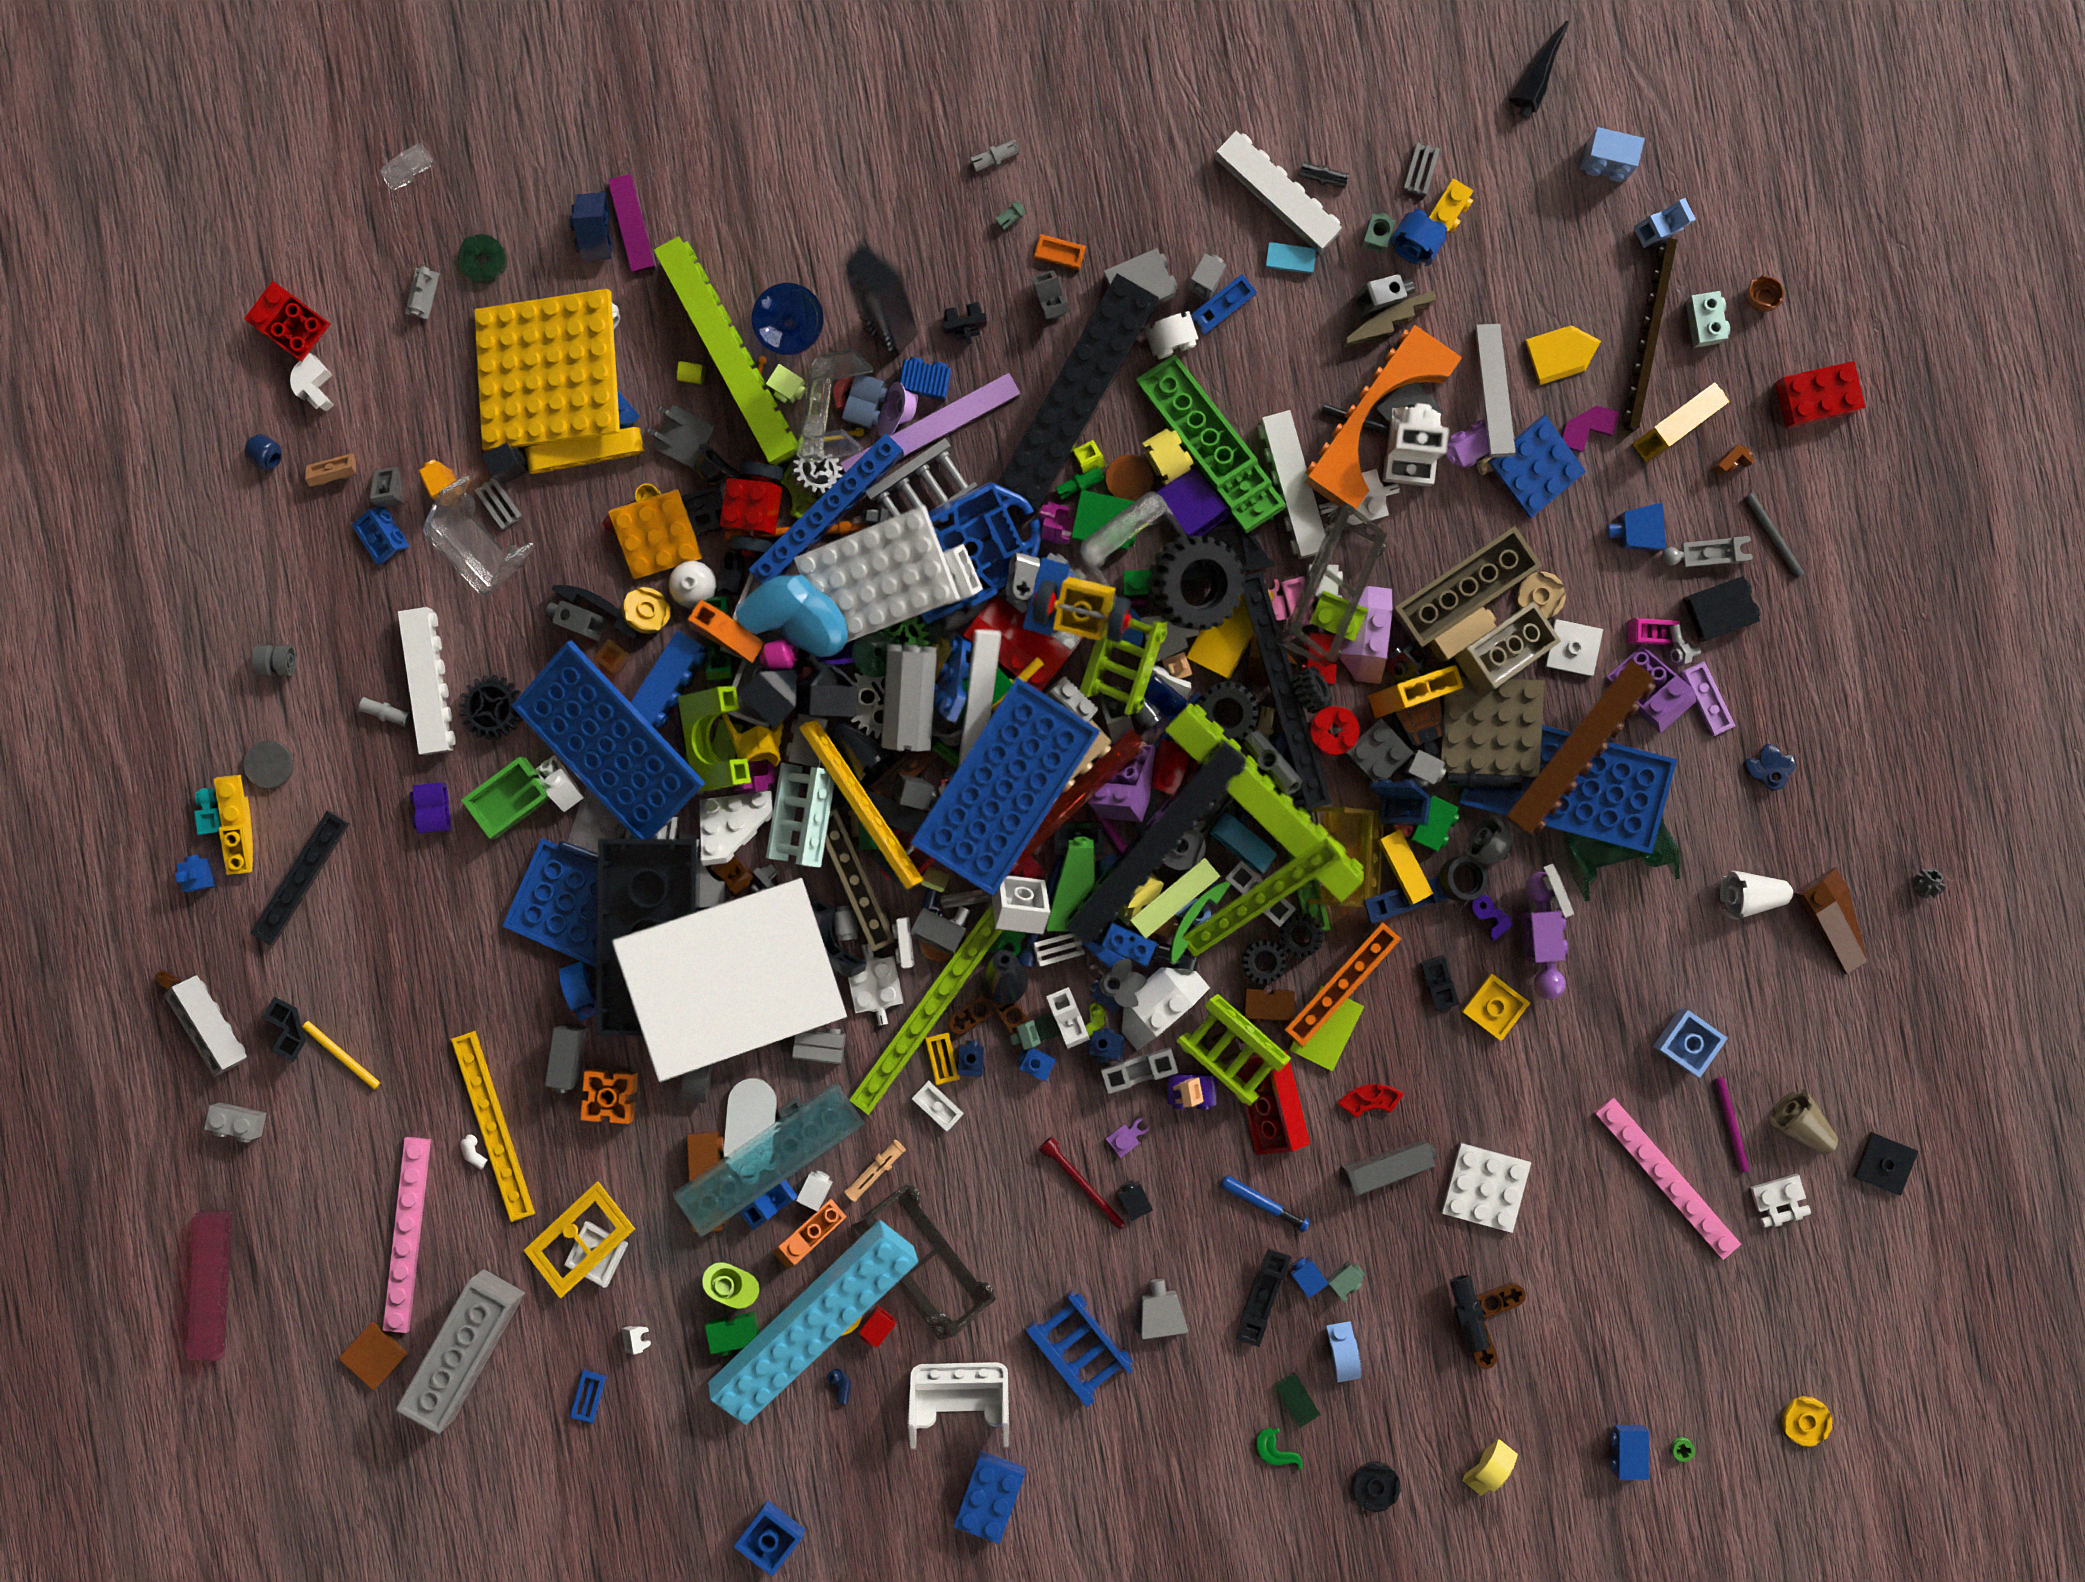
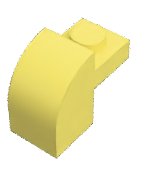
(1143, 896)
(1493, 1468)

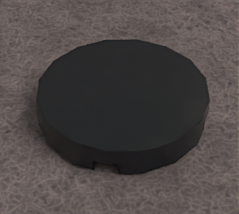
(1376, 1486)

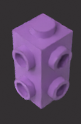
(1469, 445)

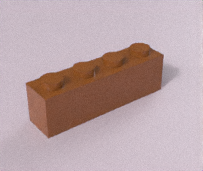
(704, 1152)

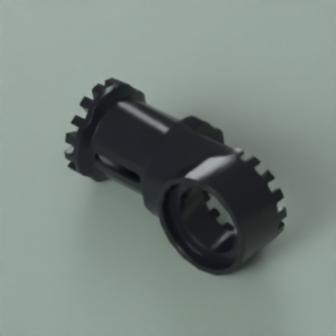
(1162, 952)

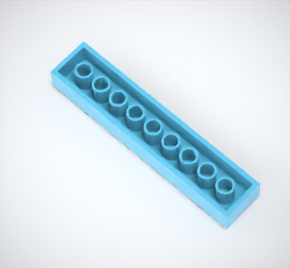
(812, 1322)

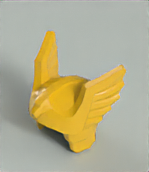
(757, 742)

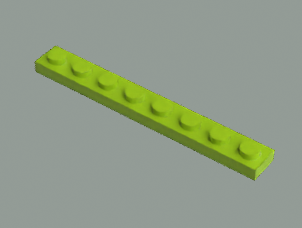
(1263, 895)

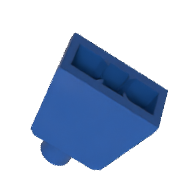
(1640, 529)

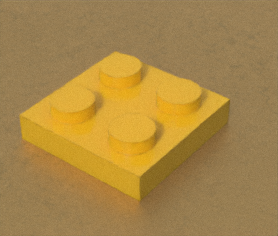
(1495, 1007)

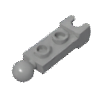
(1708, 552)

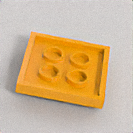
(655, 534)

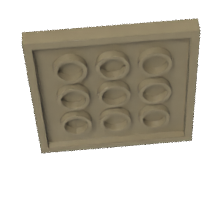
(1494, 730)

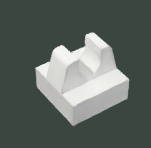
(632, 1339)

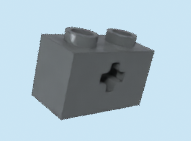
(913, 791)

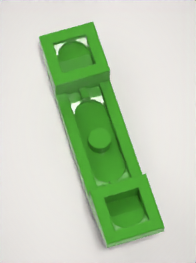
(1178, 943)

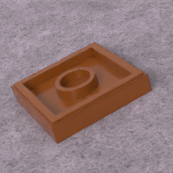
(373, 1355)

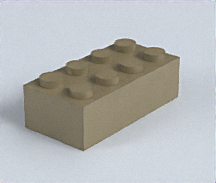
(1507, 648)

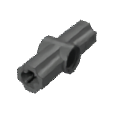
(1280, 771)

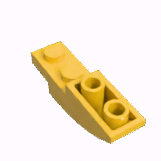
(236, 824)

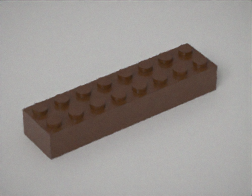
(1580, 748)

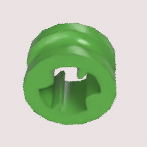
(1689, 1454)

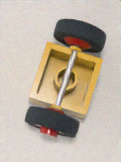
(1082, 609)

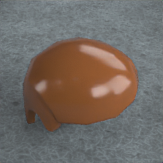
(1765, 293)

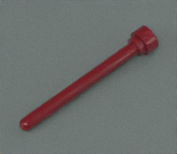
(1051, 1149)

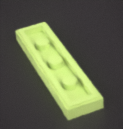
(1175, 898)

